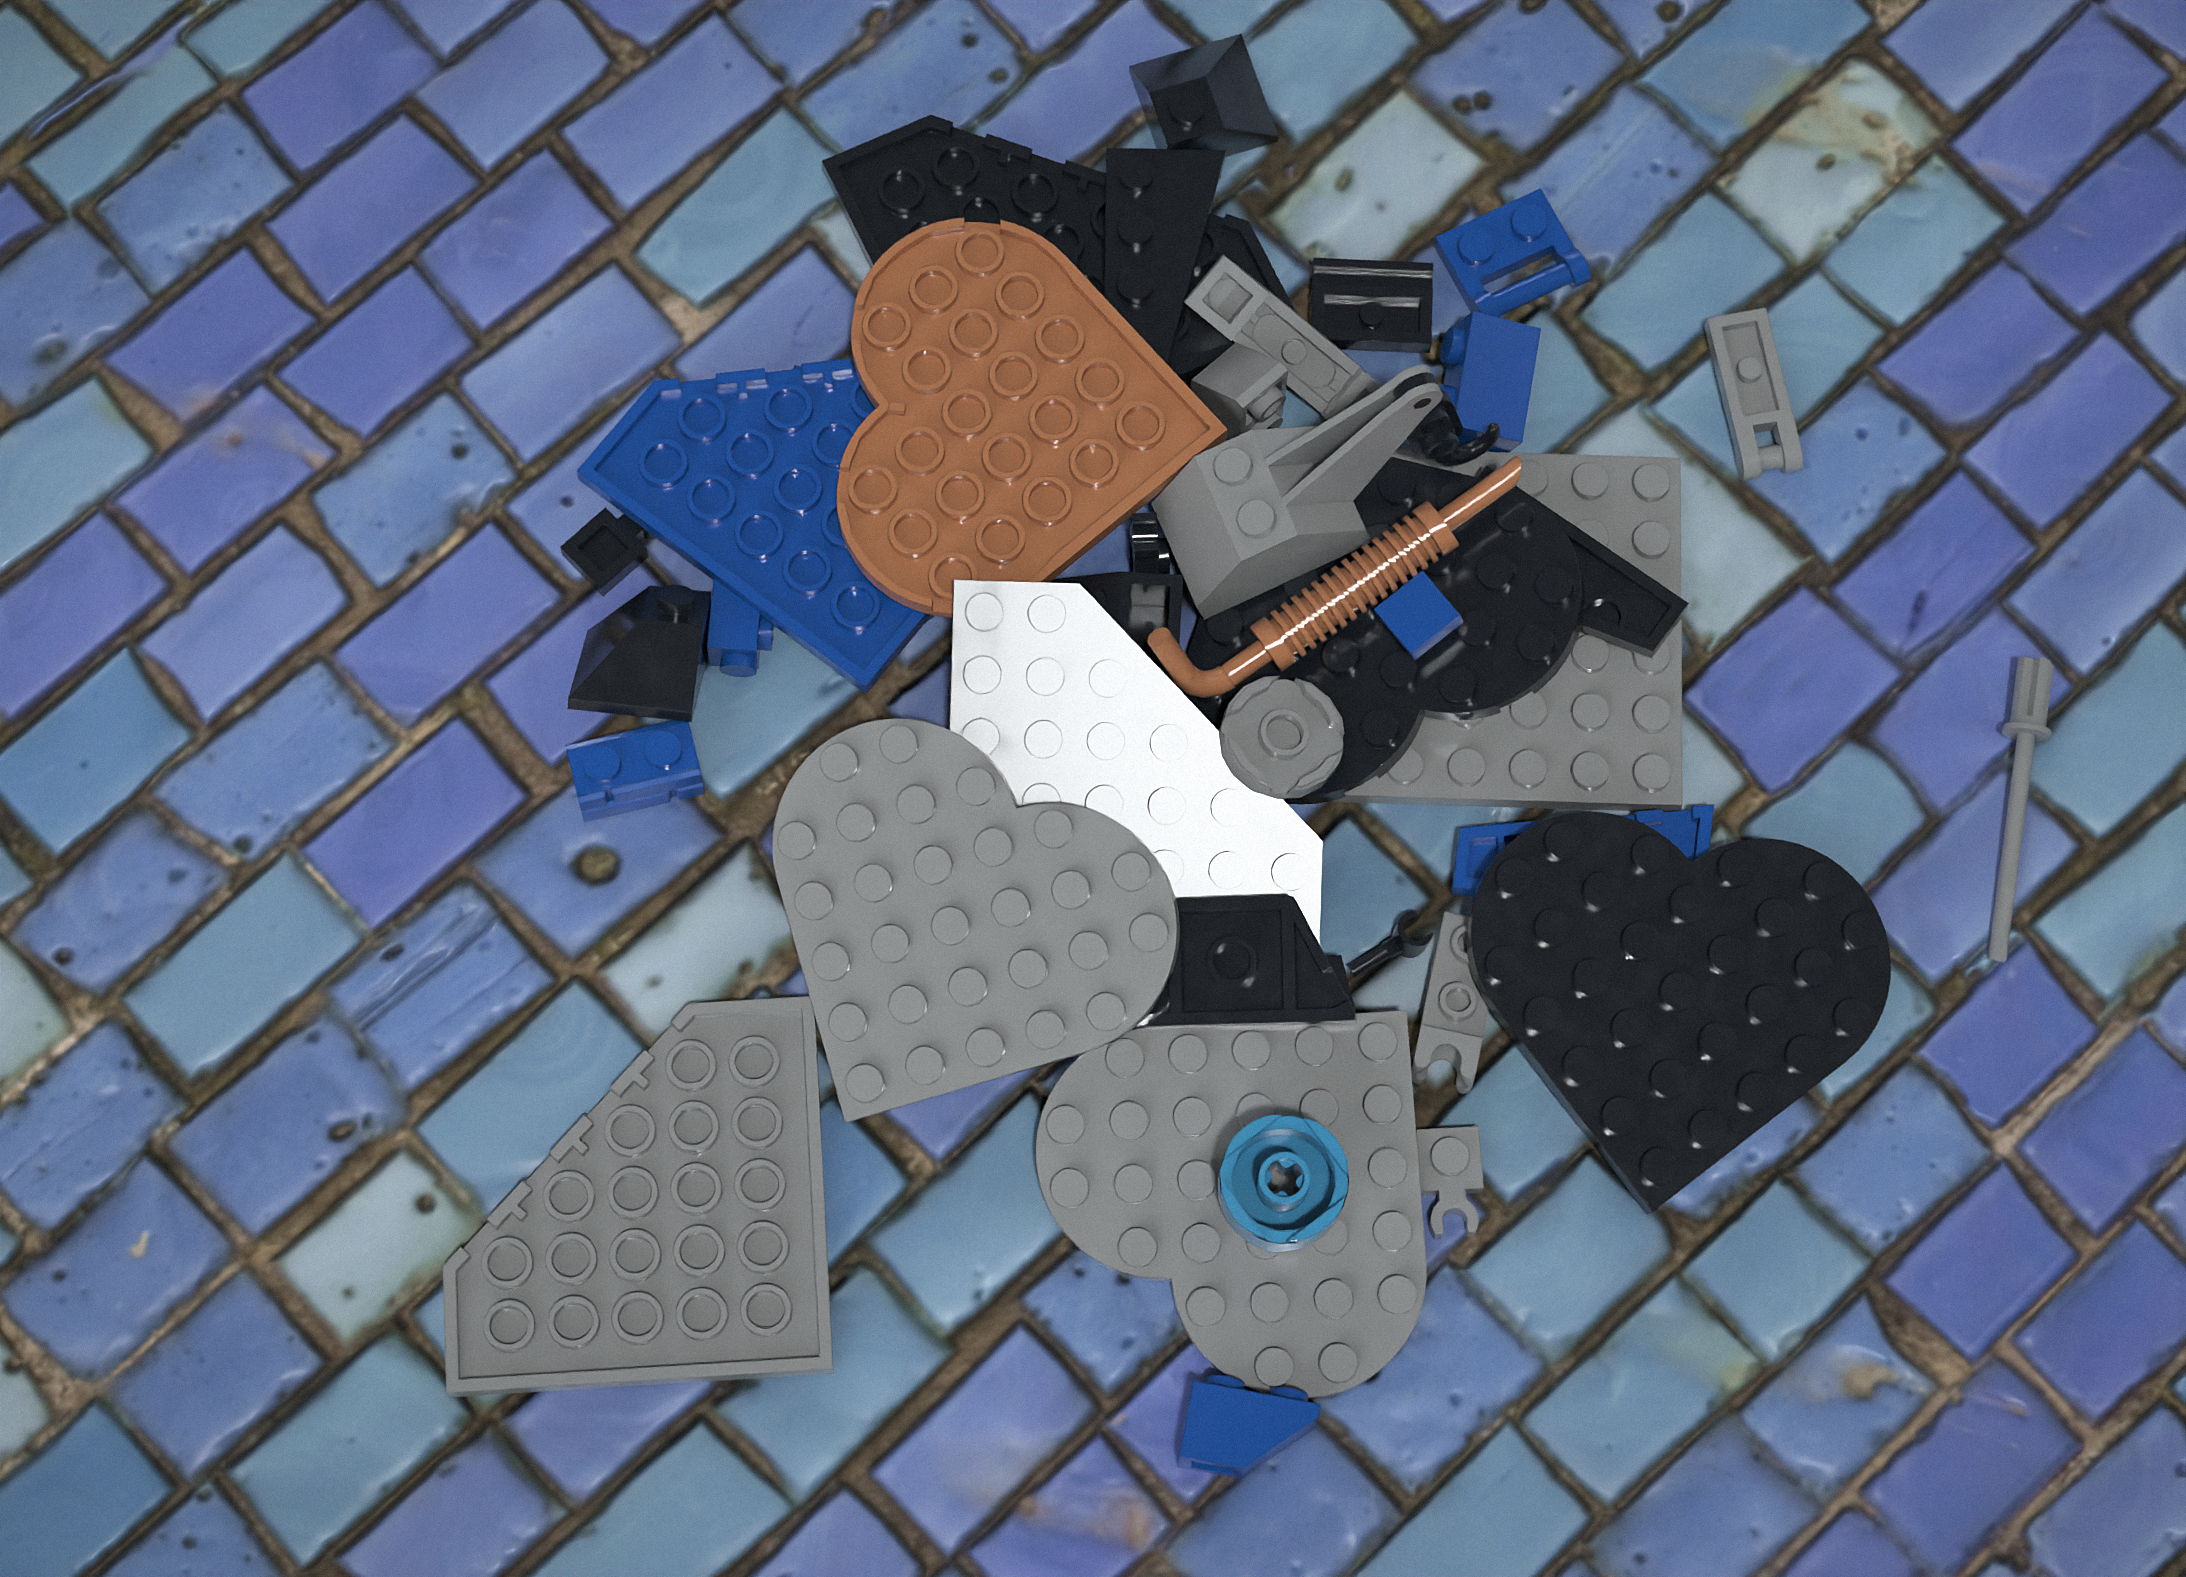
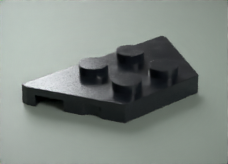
(1248, 967)

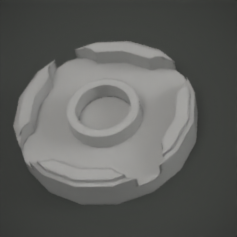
(1281, 737)

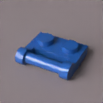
(1504, 243)

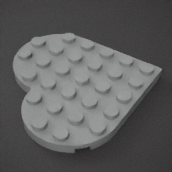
(953, 924)
(1135, 1167)

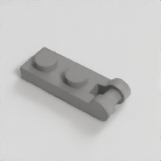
(1753, 392)

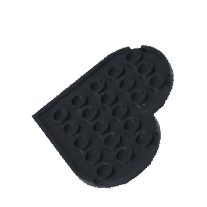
(1508, 581)
(1673, 991)

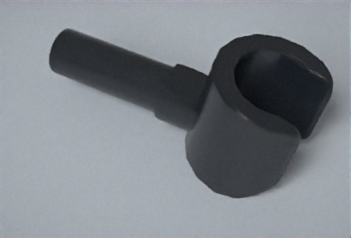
(1397, 944)

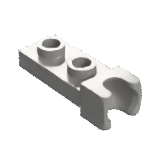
(1452, 1010)

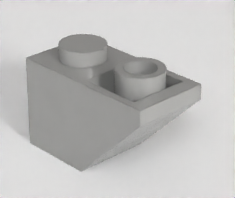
(1243, 390)

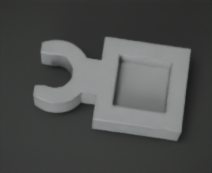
(1450, 1169)

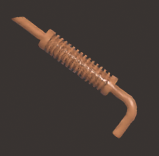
(1341, 593)

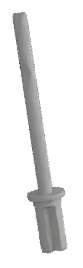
(2026, 726)

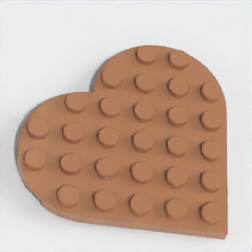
(1004, 416)

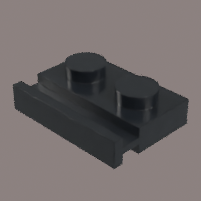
(1373, 304)

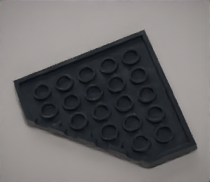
(945, 173)

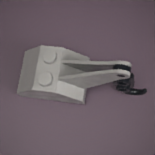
(1286, 495)

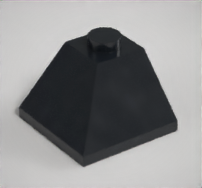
(1205, 99)
(646, 656)

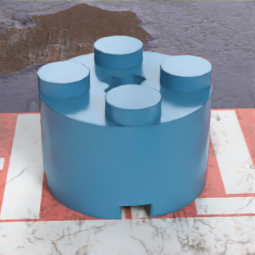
(1287, 1146)

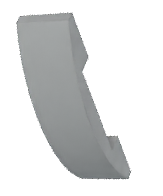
(1263, 322)

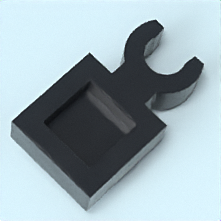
(606, 549)
(1146, 550)

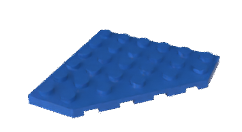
(746, 491)

